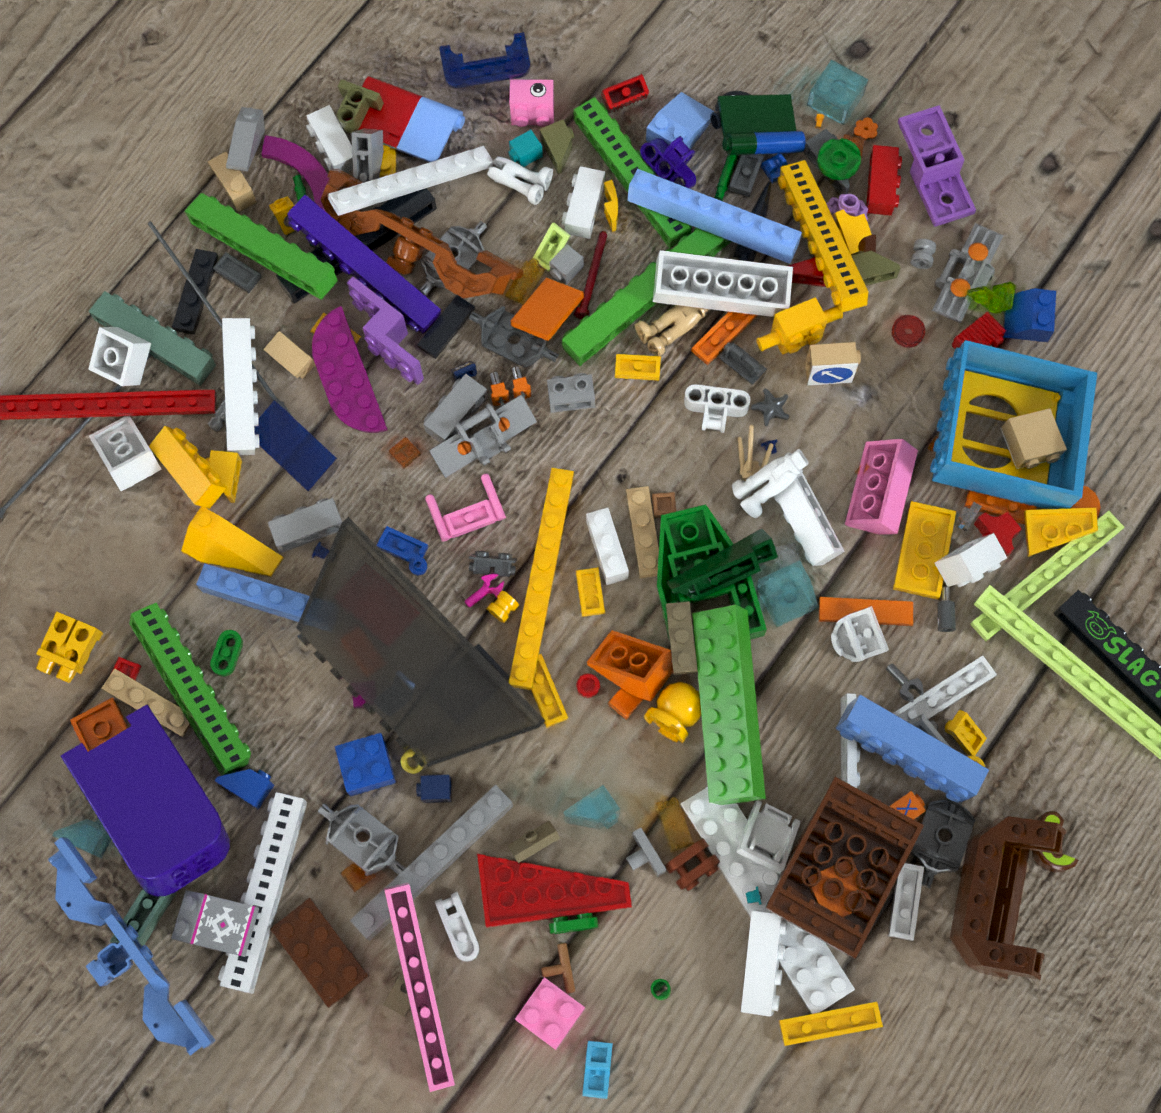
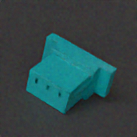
(754, 896)

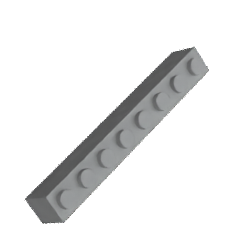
(436, 858)

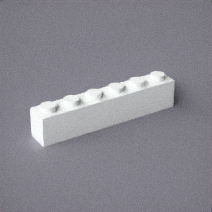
(238, 385)

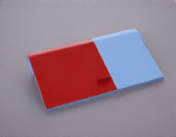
(411, 121)

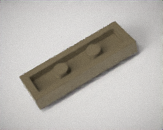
(681, 638)

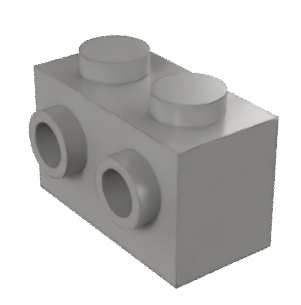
(571, 392)

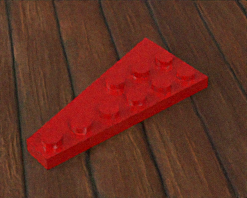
(535, 892)

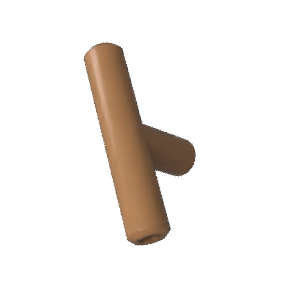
(563, 968)

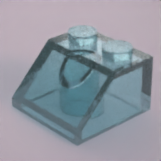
(787, 593)
(594, 810)

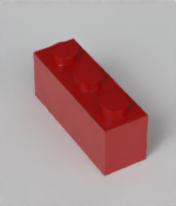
(883, 180)

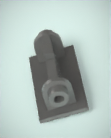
(742, 362)
(483, 562)

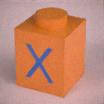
(910, 805)

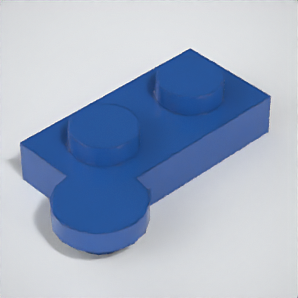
(405, 548)

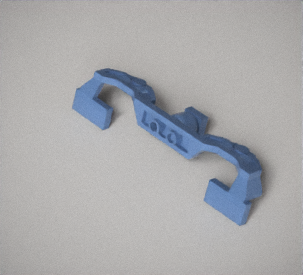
(167, 1022)

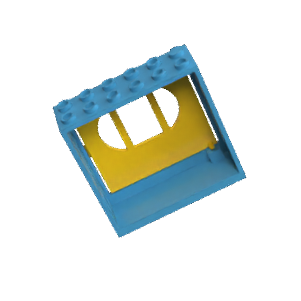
(1028, 387)

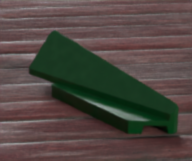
(725, 567)

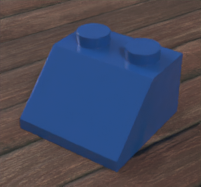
(1031, 315)

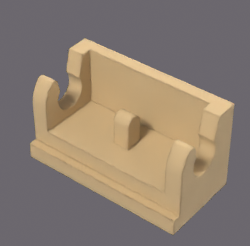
(289, 355)

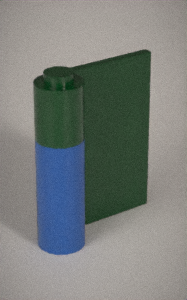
(759, 125)

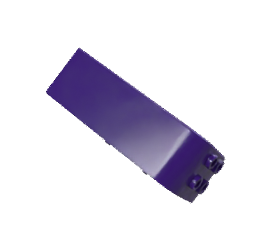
(150, 805)

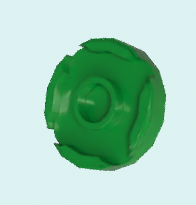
(839, 159)

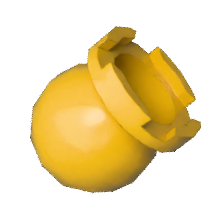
(676, 710)

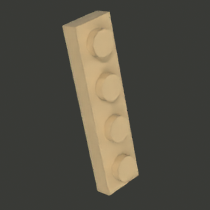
(643, 531)
(137, 696)

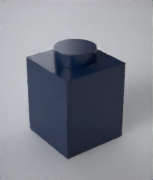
(435, 789)

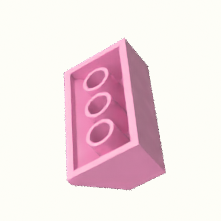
(883, 488)

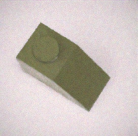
(557, 143)
(875, 267)

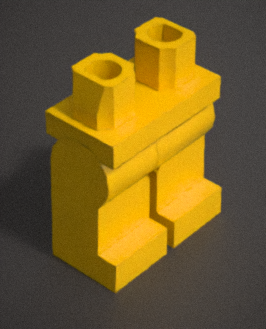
(67, 645)

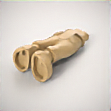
(681, 317)

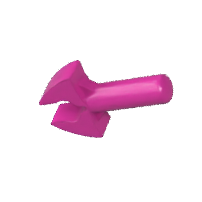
(484, 590)

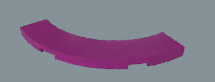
(300, 160)

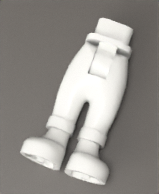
(780, 474)

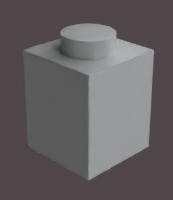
(566, 264)

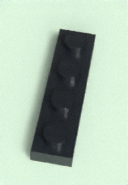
(190, 303)

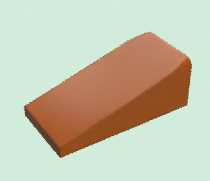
(624, 703)

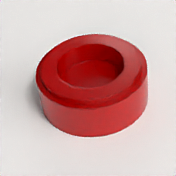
(588, 685)

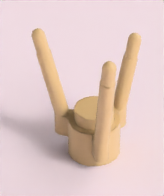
(749, 467)

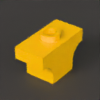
(852, 229)

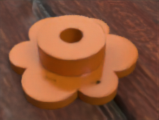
(866, 128)

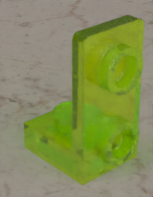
(995, 300)

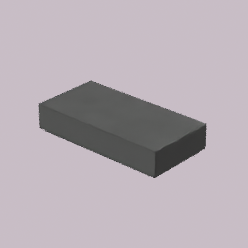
(237, 272)

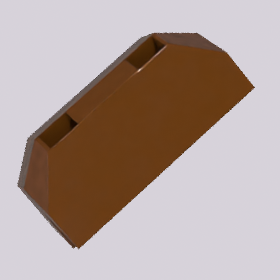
(992, 895)

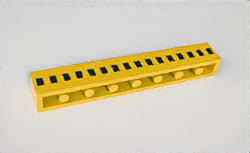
(823, 237)

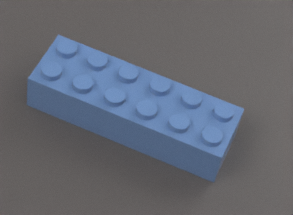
(911, 749)

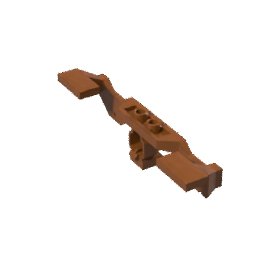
(414, 240)

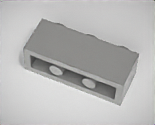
(455, 407)
(305, 525)

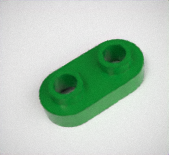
(227, 654)
(563, 925)

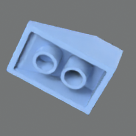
(680, 118)

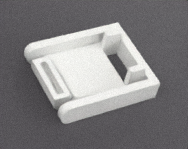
(769, 833)

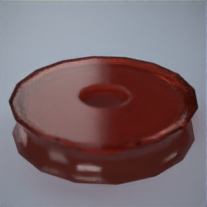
(908, 322)

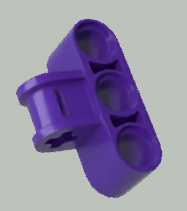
(676, 155)

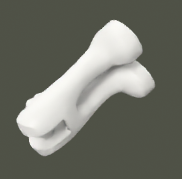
(511, 169)

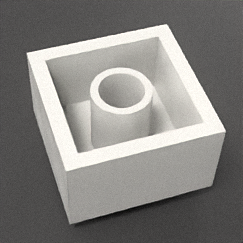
(119, 356)
(971, 561)

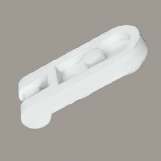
(458, 928)

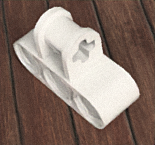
(716, 414)

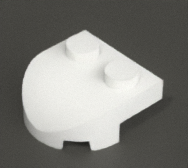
(859, 636)

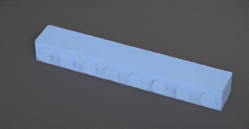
(714, 216)

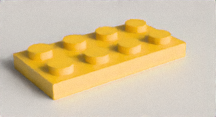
(923, 543)

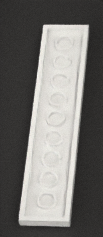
(806, 958)

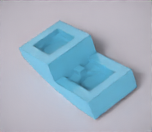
(597, 1069)

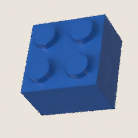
(365, 764)

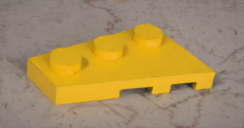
(1057, 526)

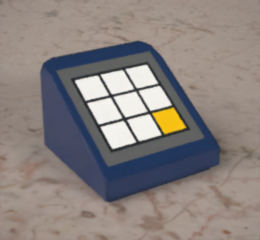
(467, 368)

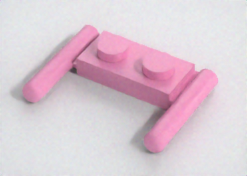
(470, 517)

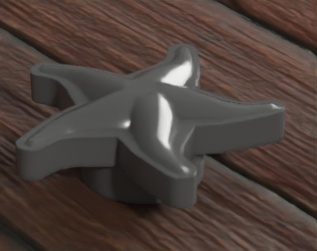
(771, 407)

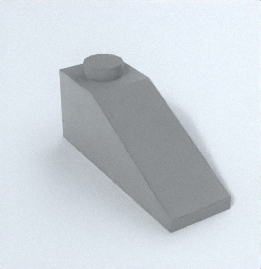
(245, 139)
(367, 154)

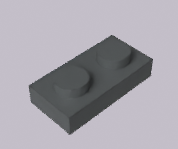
(746, 174)

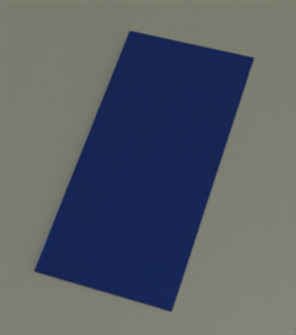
(292, 446)

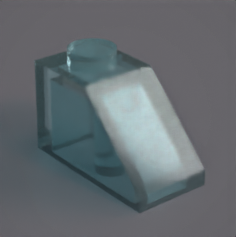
(87, 836)

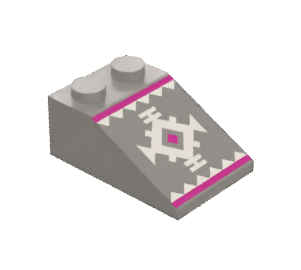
(215, 923)

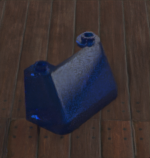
(502, 68)

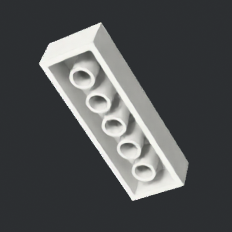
(722, 284)

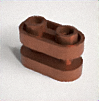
(689, 878)

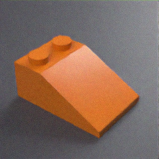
(632, 664)

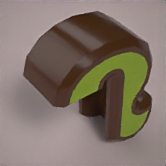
(1052, 861)

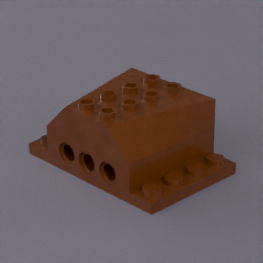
(844, 827)

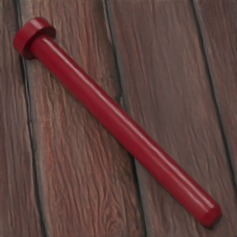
(583, 311)

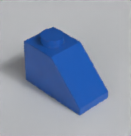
(248, 785)

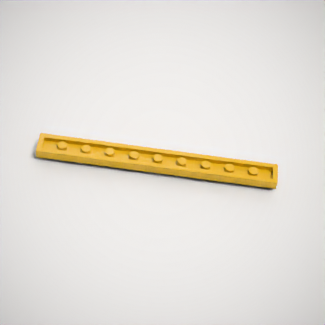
(541, 579)

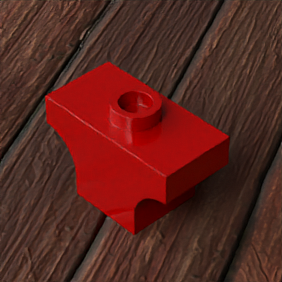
(1003, 527)

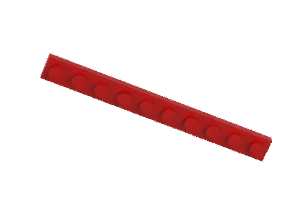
(107, 404)

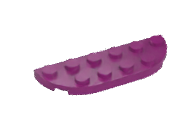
(345, 375)

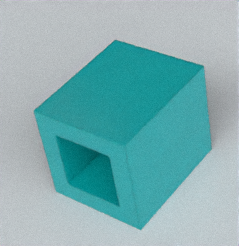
(525, 149)

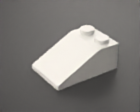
(125, 452)

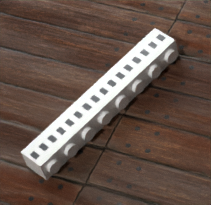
(266, 887)

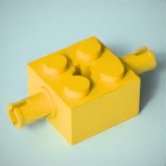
(798, 326)

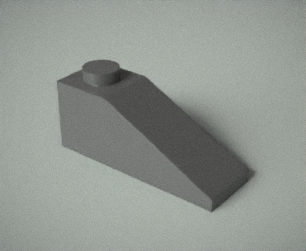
(811, 151)

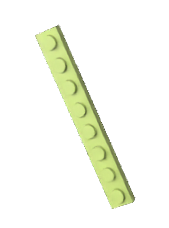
(1053, 571)

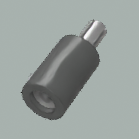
(946, 613)

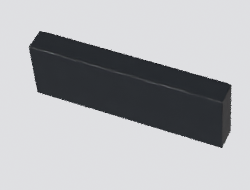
(446, 326)

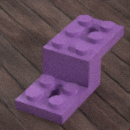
(936, 165)
(385, 331)

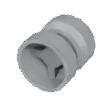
(923, 253)

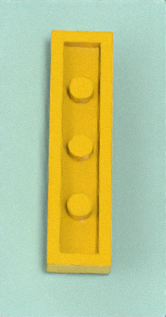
(830, 1023)

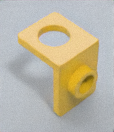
(280, 209)

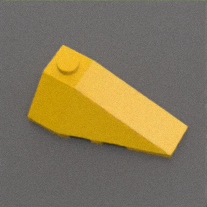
(221, 543)

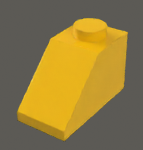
(228, 467)

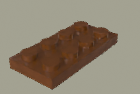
(319, 952)

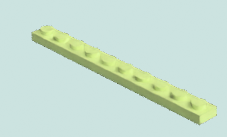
(1071, 669)

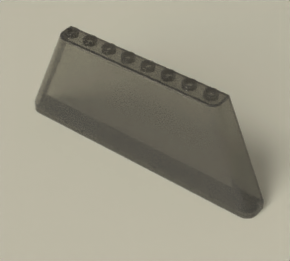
(386, 631)

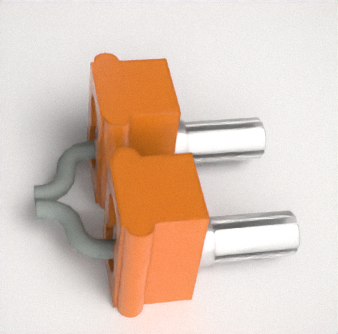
(501, 396)

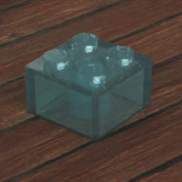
(837, 92)

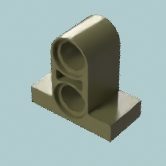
(356, 110)

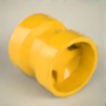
(502, 606)

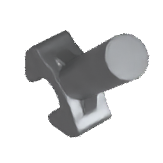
(905, 683)

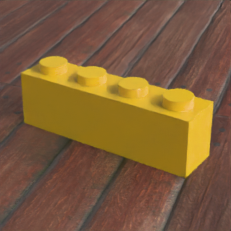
(187, 467)

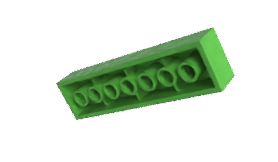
(728, 706)

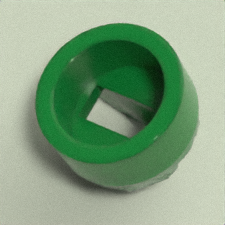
(657, 986)

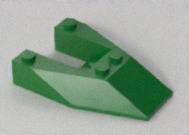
(689, 539)

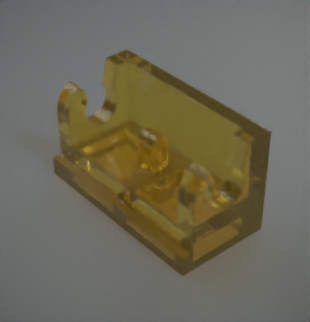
(674, 824)

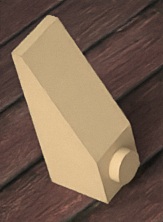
(233, 183)

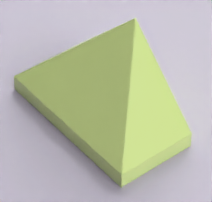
(551, 245)

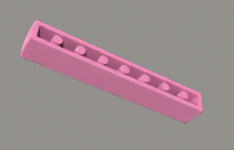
(419, 987)

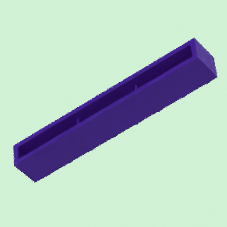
(362, 263)

